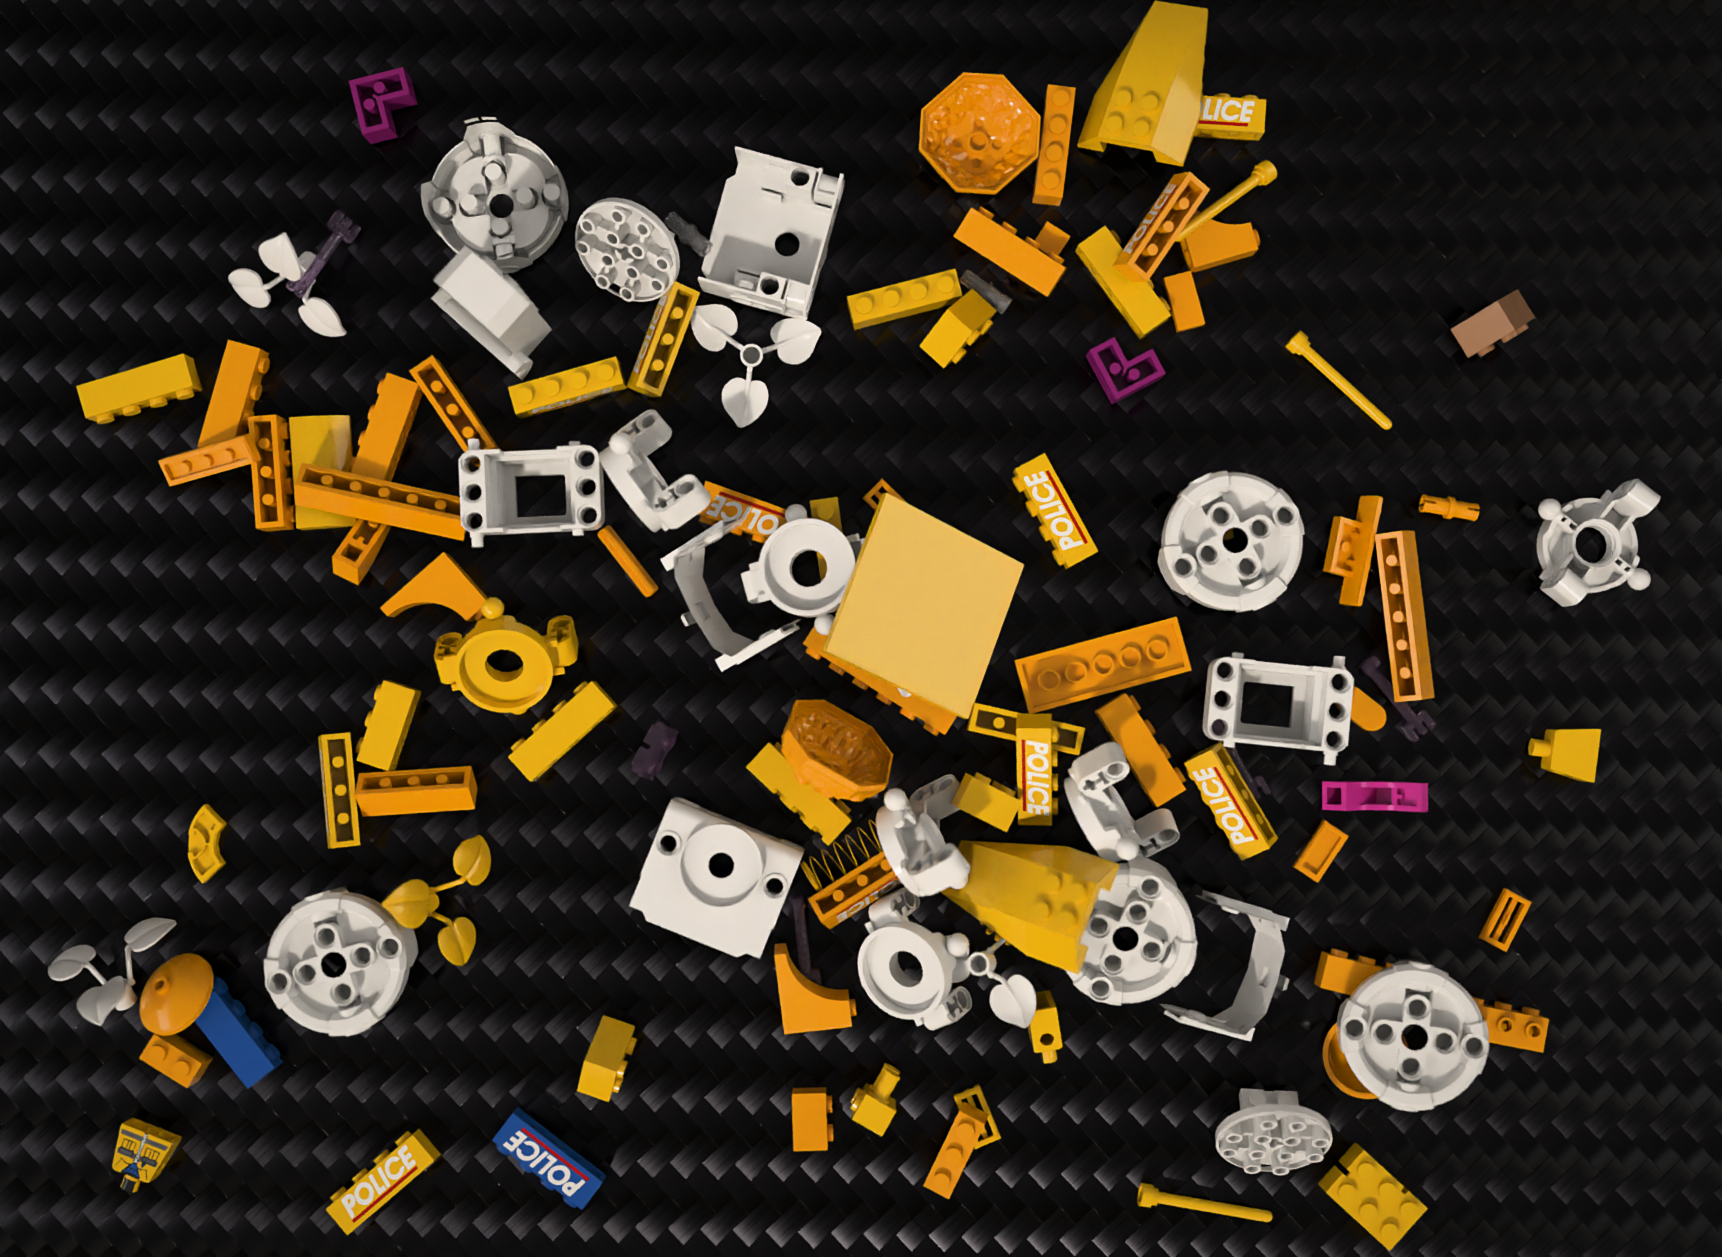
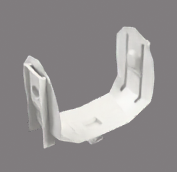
(688, 572)
(1259, 980)

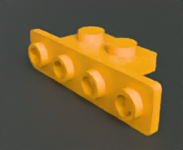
(1352, 548)

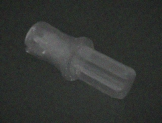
(688, 234)
(986, 291)

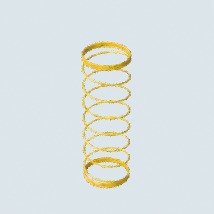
(816, 884)

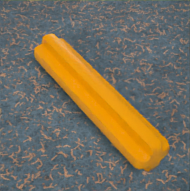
(627, 561)

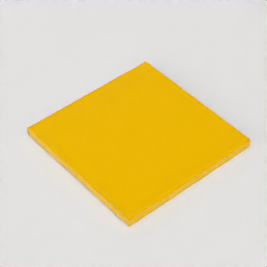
(923, 606)

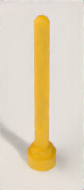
(1262, 175)
(1300, 344)
(1151, 1196)

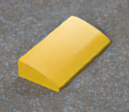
(323, 443)

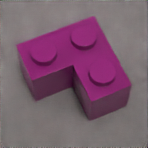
(376, 98)
(1123, 377)

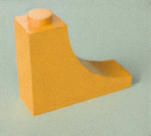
(1218, 244)
(442, 584)
(806, 1004)

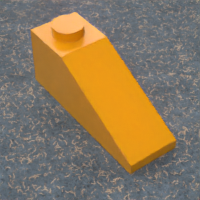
(359, 550)

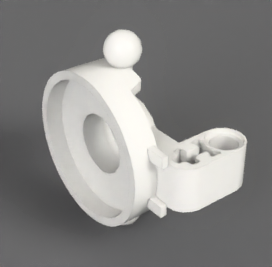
(642, 483)
(1565, 573)
(773, 578)
(1104, 813)
(914, 841)
(886, 984)

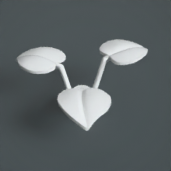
(281, 258)
(746, 398)
(117, 992)
(1010, 1001)

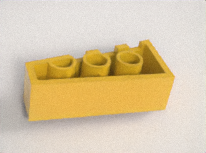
(814, 809)

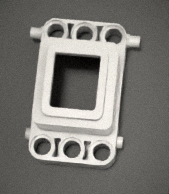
(499, 490)
(1309, 704)

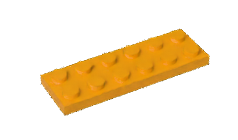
(1102, 665)

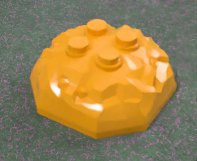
(979, 133)
(835, 751)

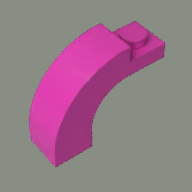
(1374, 796)

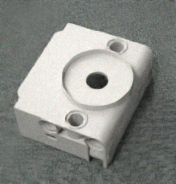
(752, 214)
(719, 912)

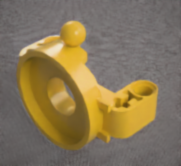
(466, 666)

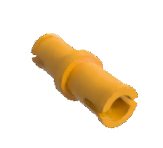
(1449, 507)

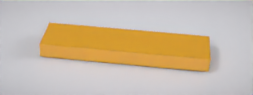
(209, 459)

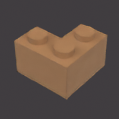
(1498, 321)

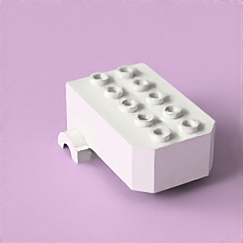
(491, 309)

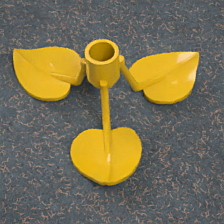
(415, 901)

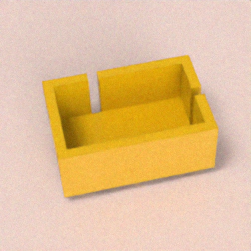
(1372, 1196)

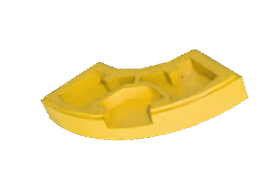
(203, 843)

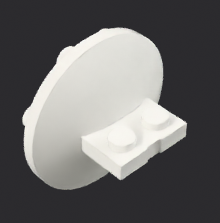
(627, 247)
(1273, 1133)

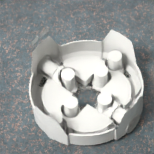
(491, 164)
(1193, 548)
(1152, 905)
(375, 953)
(1406, 996)

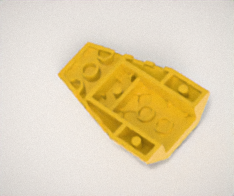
(1153, 87)
(1034, 896)

